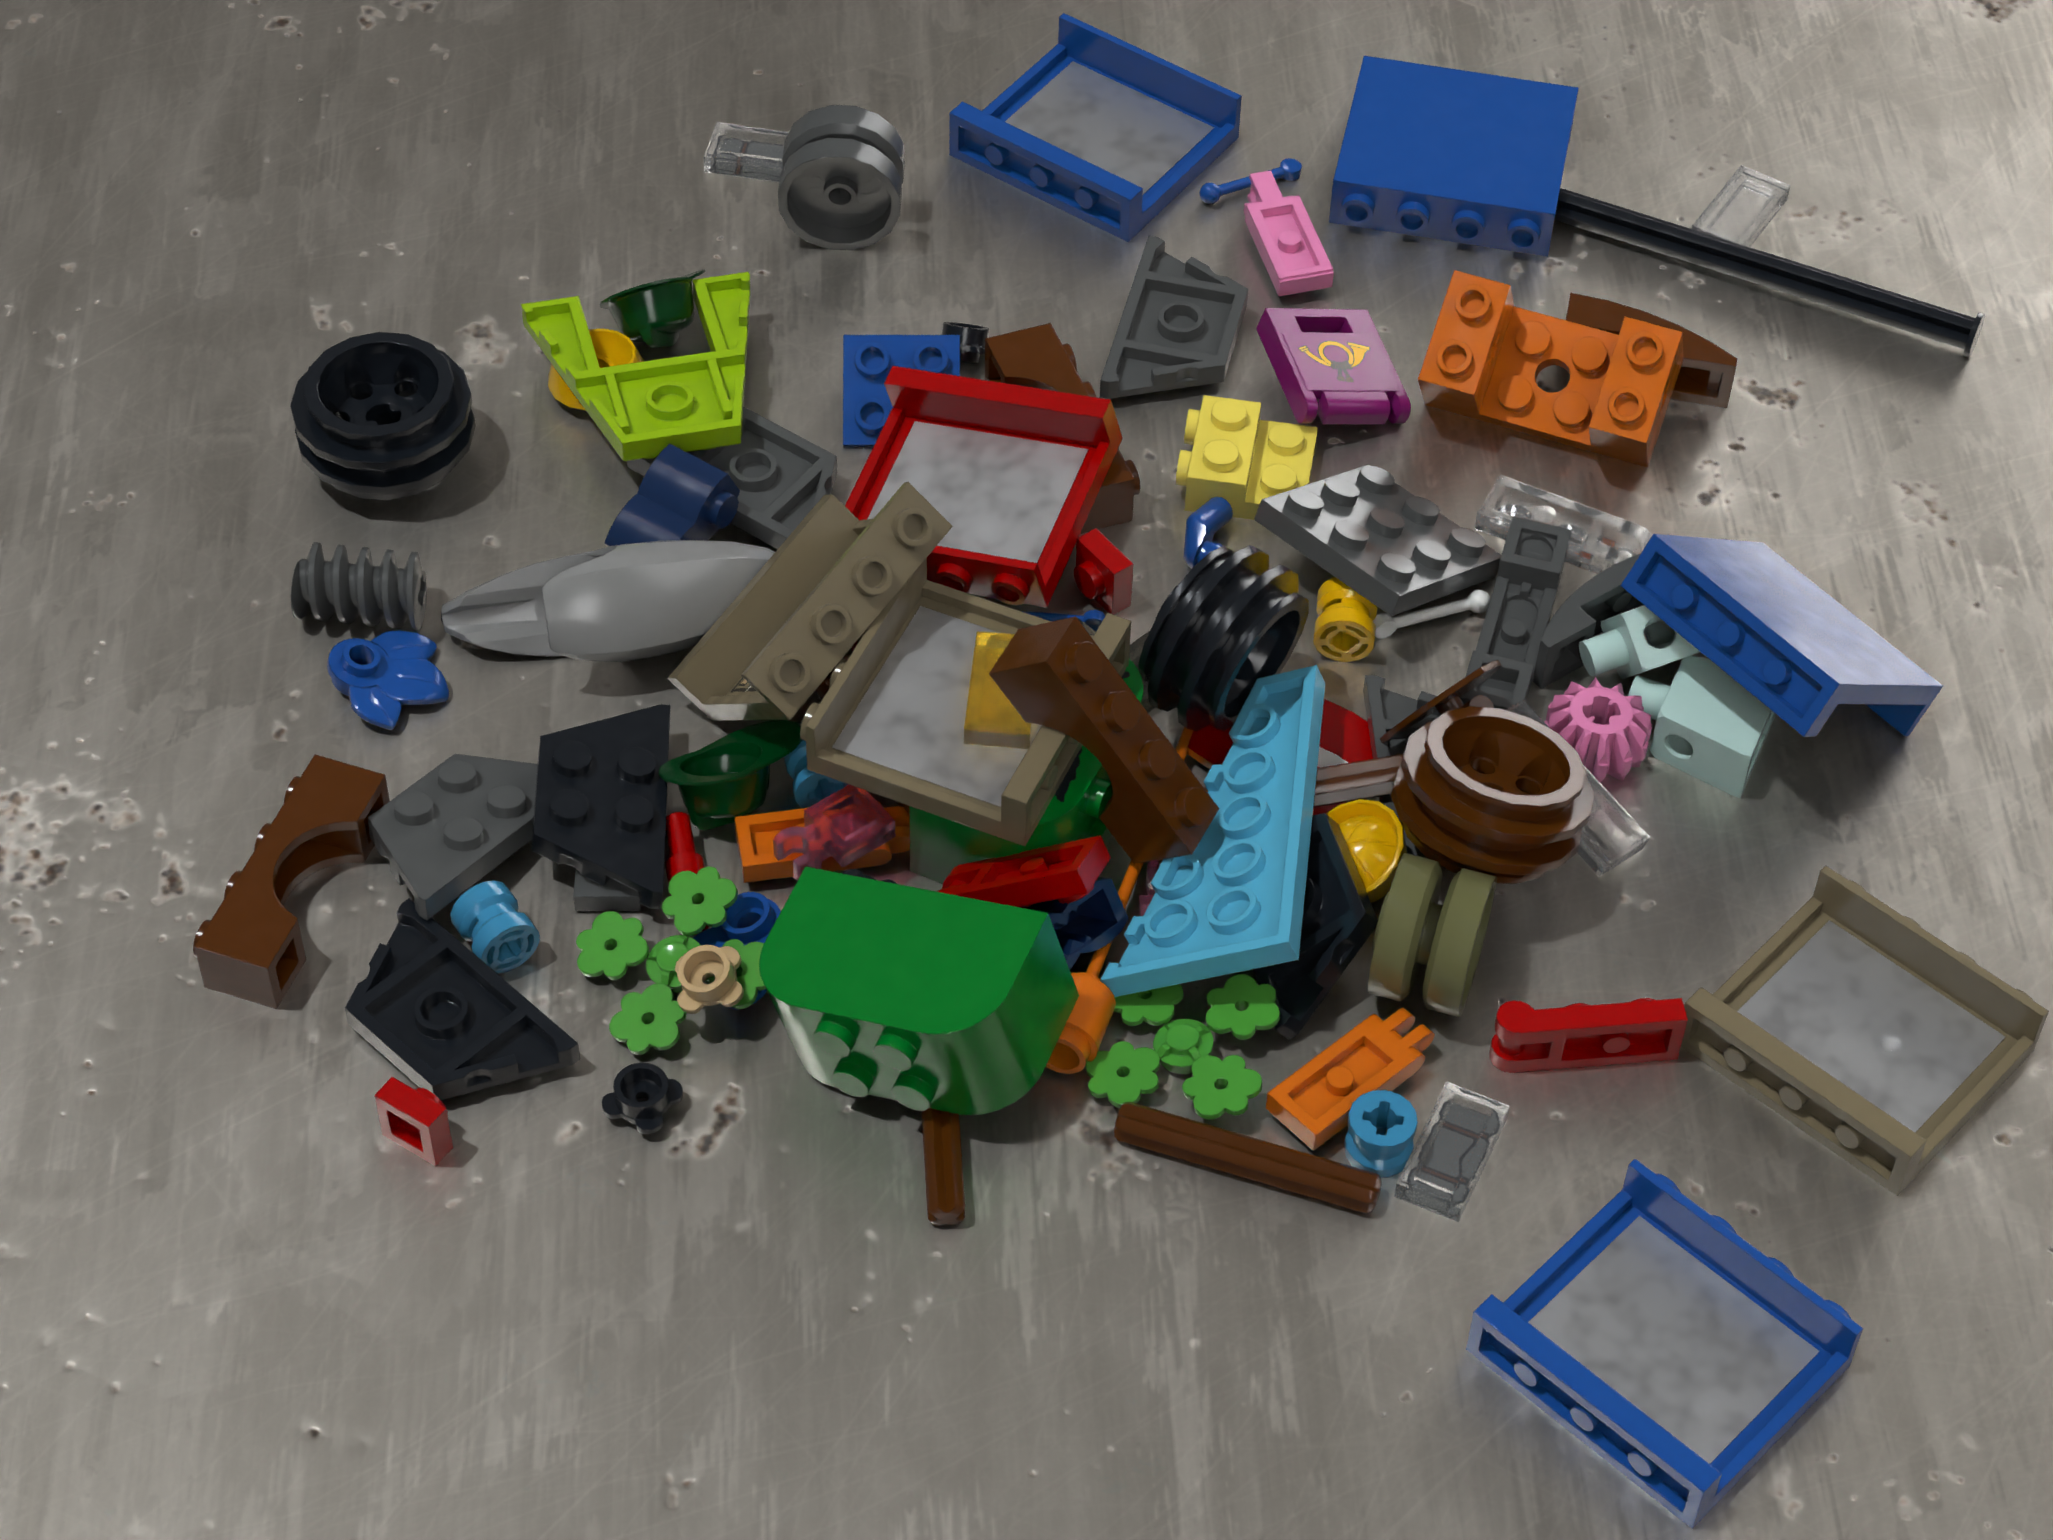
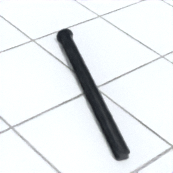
(1770, 270)

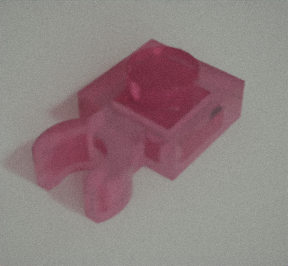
(838, 826)

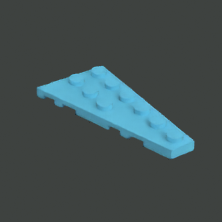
(1245, 884)

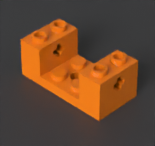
(1491, 352)

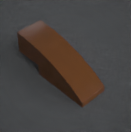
(1706, 368)

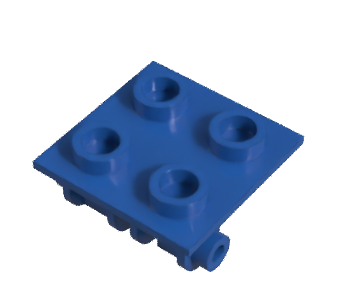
(866, 367)

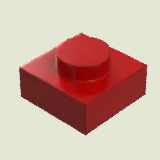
(1103, 572)
(414, 1120)

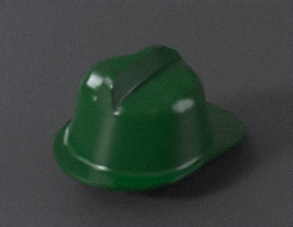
(654, 310)
(731, 773)

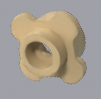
(701, 964)

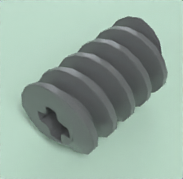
(359, 588)

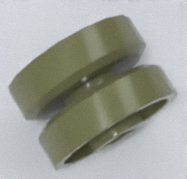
(1421, 932)

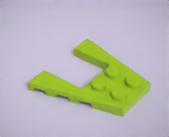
(657, 402)

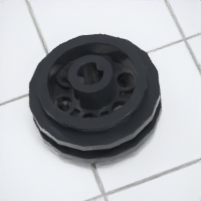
(383, 415)
(1220, 635)

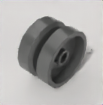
(841, 177)

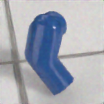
(1202, 527)

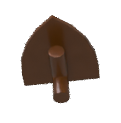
(1449, 699)

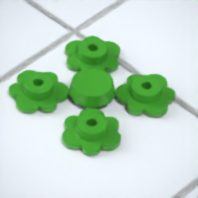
(617, 943)
(1187, 1046)

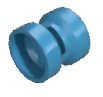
(502, 934)

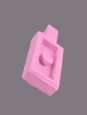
(1285, 238)

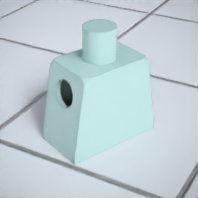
(1625, 647)
(1705, 723)

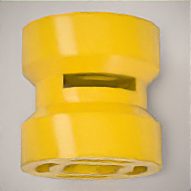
(1344, 622)

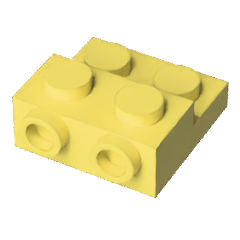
(1241, 455)

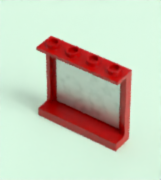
(1002, 467)

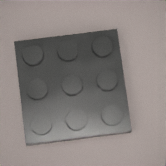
(1379, 538)

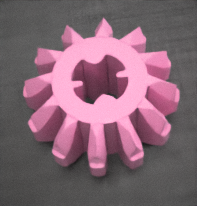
(1602, 727)

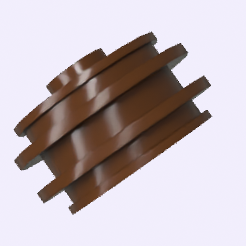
(1492, 794)

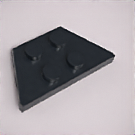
(605, 800)
(1333, 930)
(451, 1015)

